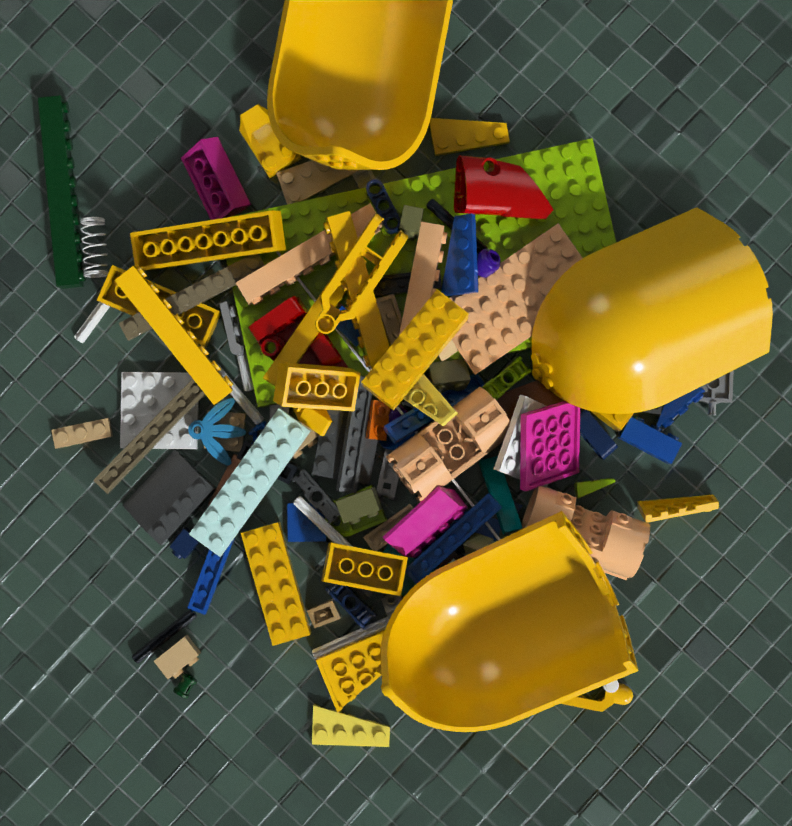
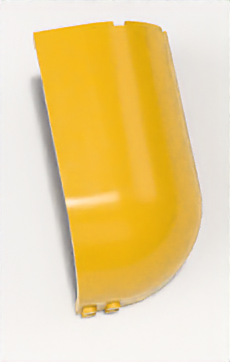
(356, 79)
(652, 317)
(506, 632)

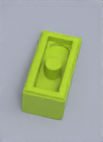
(588, 487)

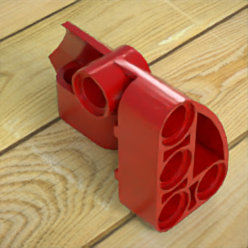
(499, 191)
(279, 326)

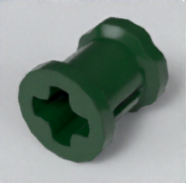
(185, 685)

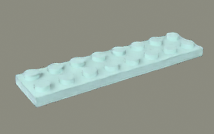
(250, 482)

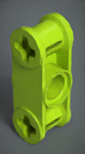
(514, 372)

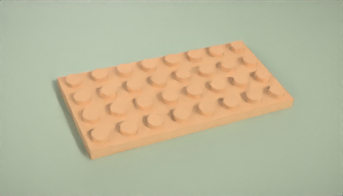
(510, 299)

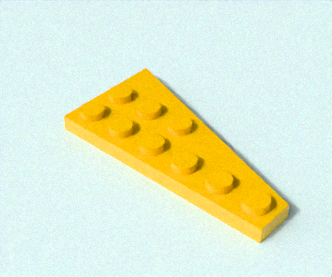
(351, 668)

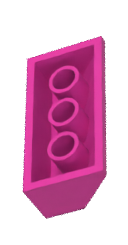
(215, 179)
(426, 521)

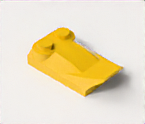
(263, 142)

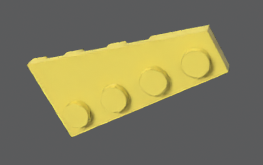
(430, 401)
(347, 730)

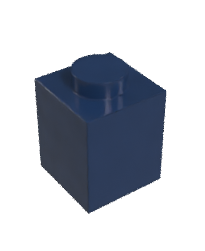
(184, 544)

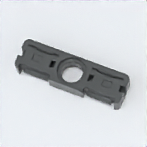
(309, 487)

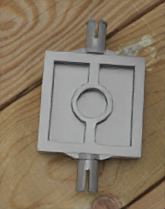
(718, 392)

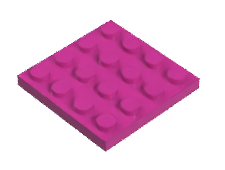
(549, 444)

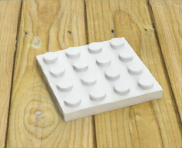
(144, 397)
(509, 455)

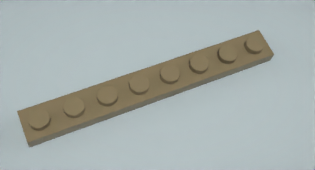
(197, 293)
(149, 437)

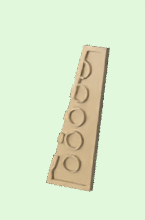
(309, 179)

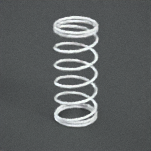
(91, 221)

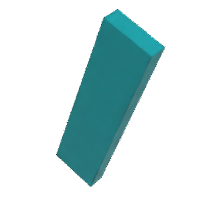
(499, 489)

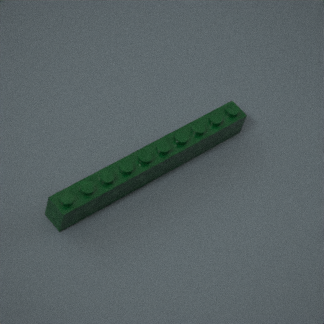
(60, 192)

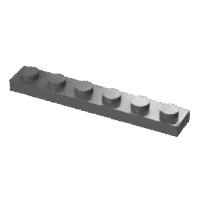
(354, 442)

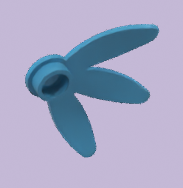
(209, 430)

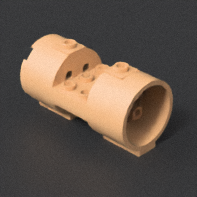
(446, 451)
(614, 538)

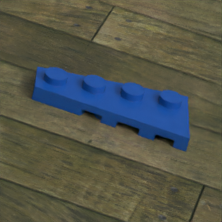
(461, 263)

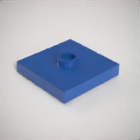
(300, 527)

